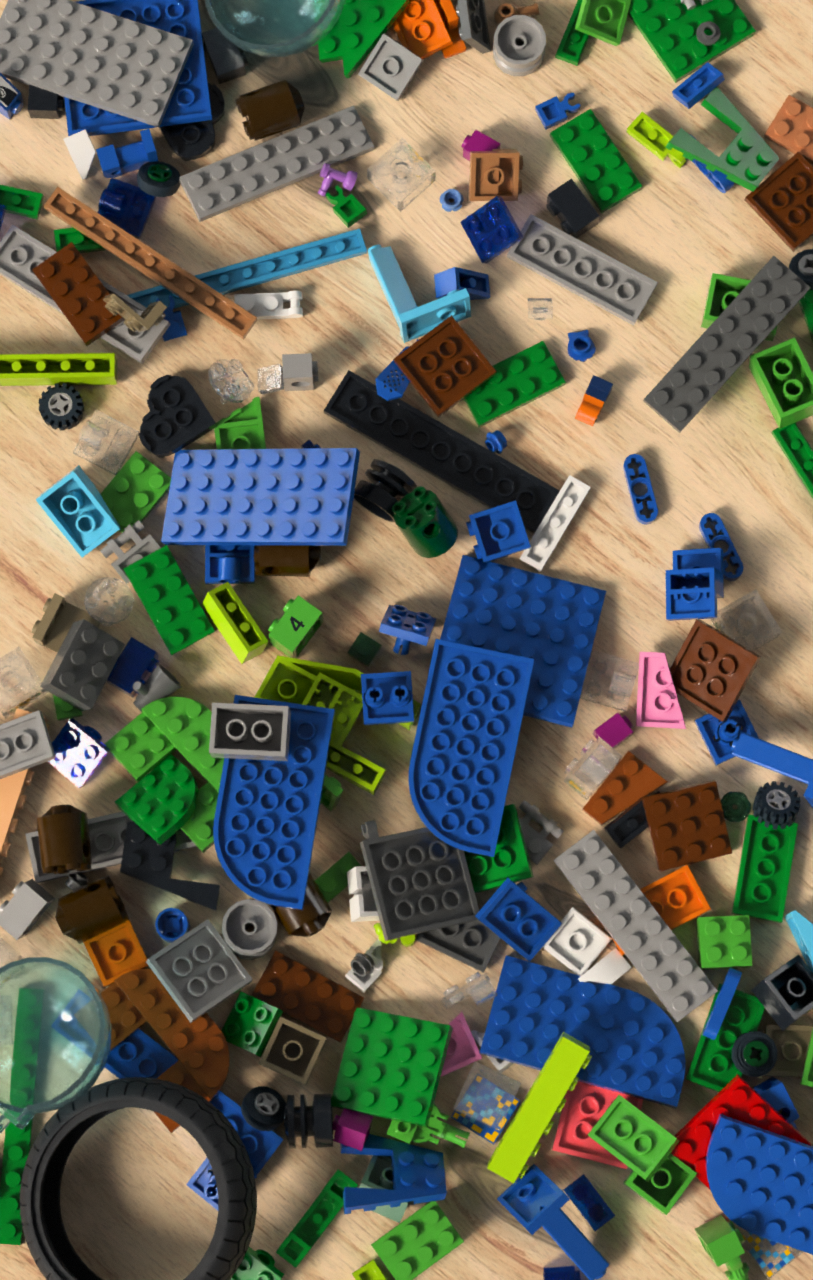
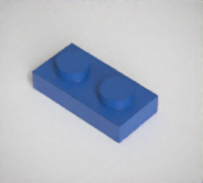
(698, 85)

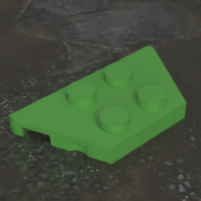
(242, 428)

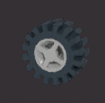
(58, 398)
(785, 802)

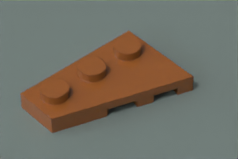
(622, 788)

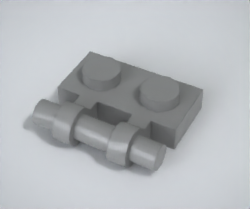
(140, 550)
(536, 842)

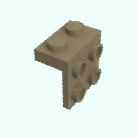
(151, 315)
(57, 622)

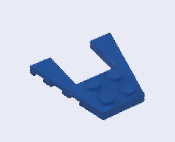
(415, 1171)

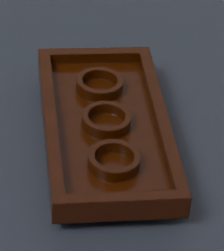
(77, 293)
(307, 996)

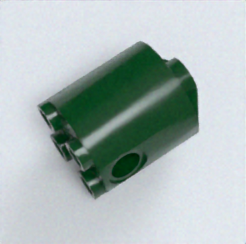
(425, 523)

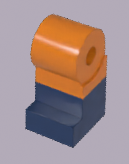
(594, 400)

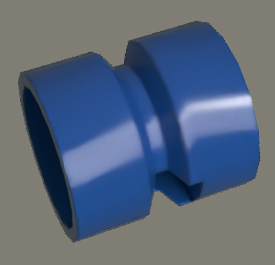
(172, 924)

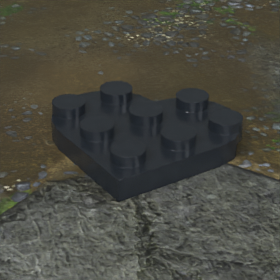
(196, 138)
(174, 417)

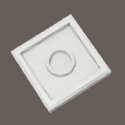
(577, 942)

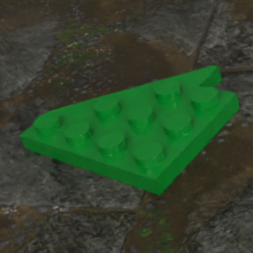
(359, 31)

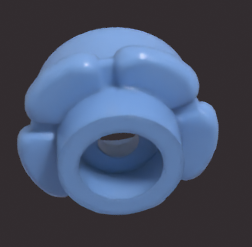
(451, 194)

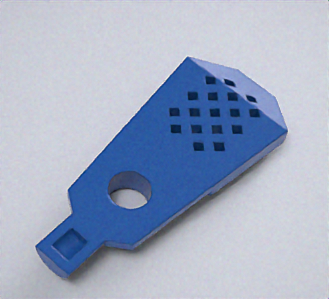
(400, 386)

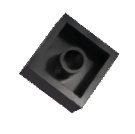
(787, 992)

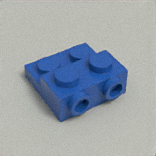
(498, 532)

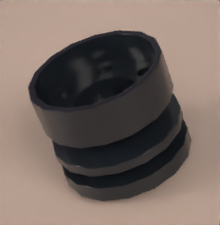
(386, 487)
(309, 1121)

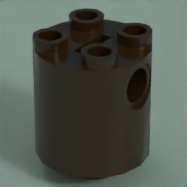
(270, 109)
(286, 560)
(64, 840)
(90, 910)
(311, 918)

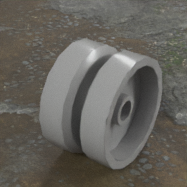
(519, 45)
(249, 944)

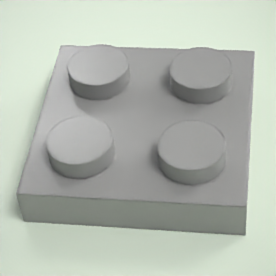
(391, 67)

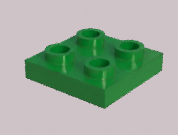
(251, 1024)
(257, 1266)

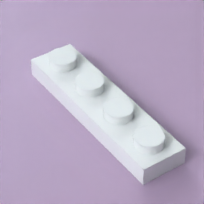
(555, 523)

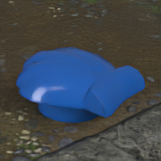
(580, 346)

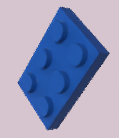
(518, 919)

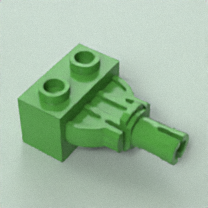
(419, 1134)
(723, 1246)

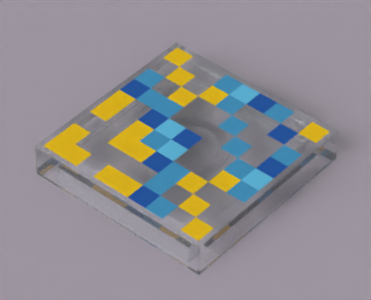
(768, 1254)

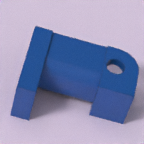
(128, 157)

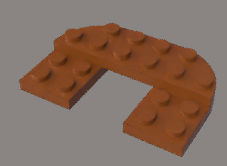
(197, 1045)

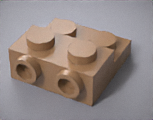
(495, 175)

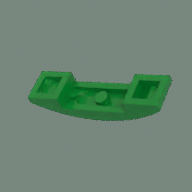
(315, 1220)

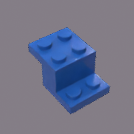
(694, 584)

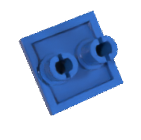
(387, 698)

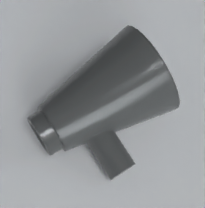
(158, 686)

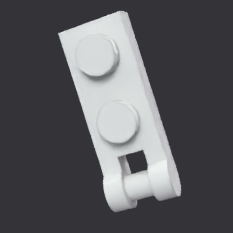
(271, 304)

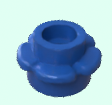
(495, 442)

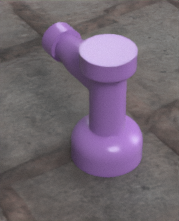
(329, 174)

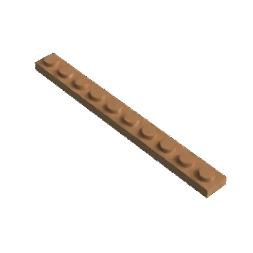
(150, 263)

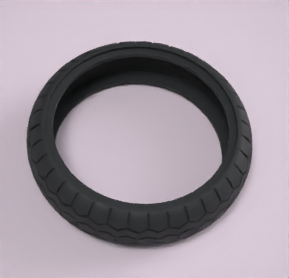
(209, 1127)

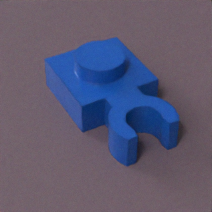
(554, 112)
(177, 326)

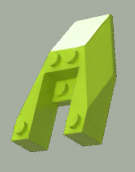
(332, 688)

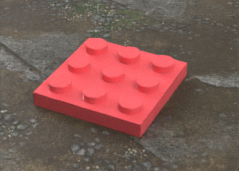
(577, 1118)

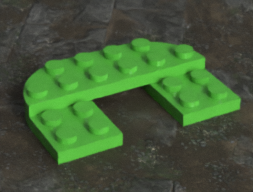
(156, 734)

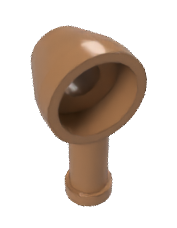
(527, 10)

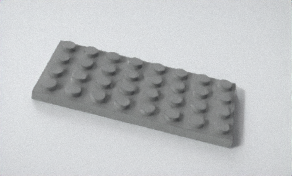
(92, 57)

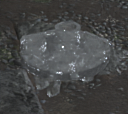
(230, 381)
(116, 609)

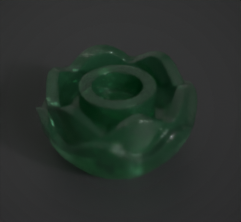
(742, 803)

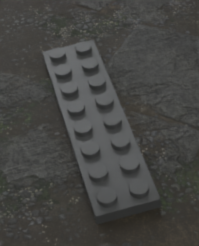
(726, 344)

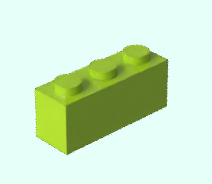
(234, 622)

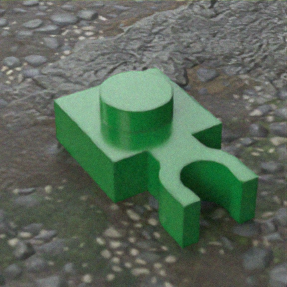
(346, 208)

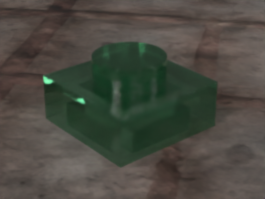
(364, 649)

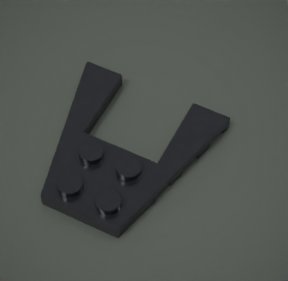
(153, 865)

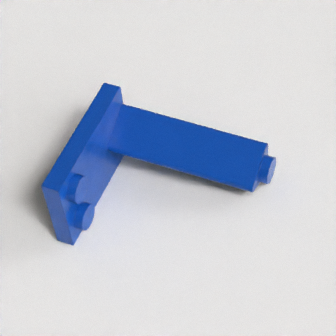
(776, 759)
(538, 1203)

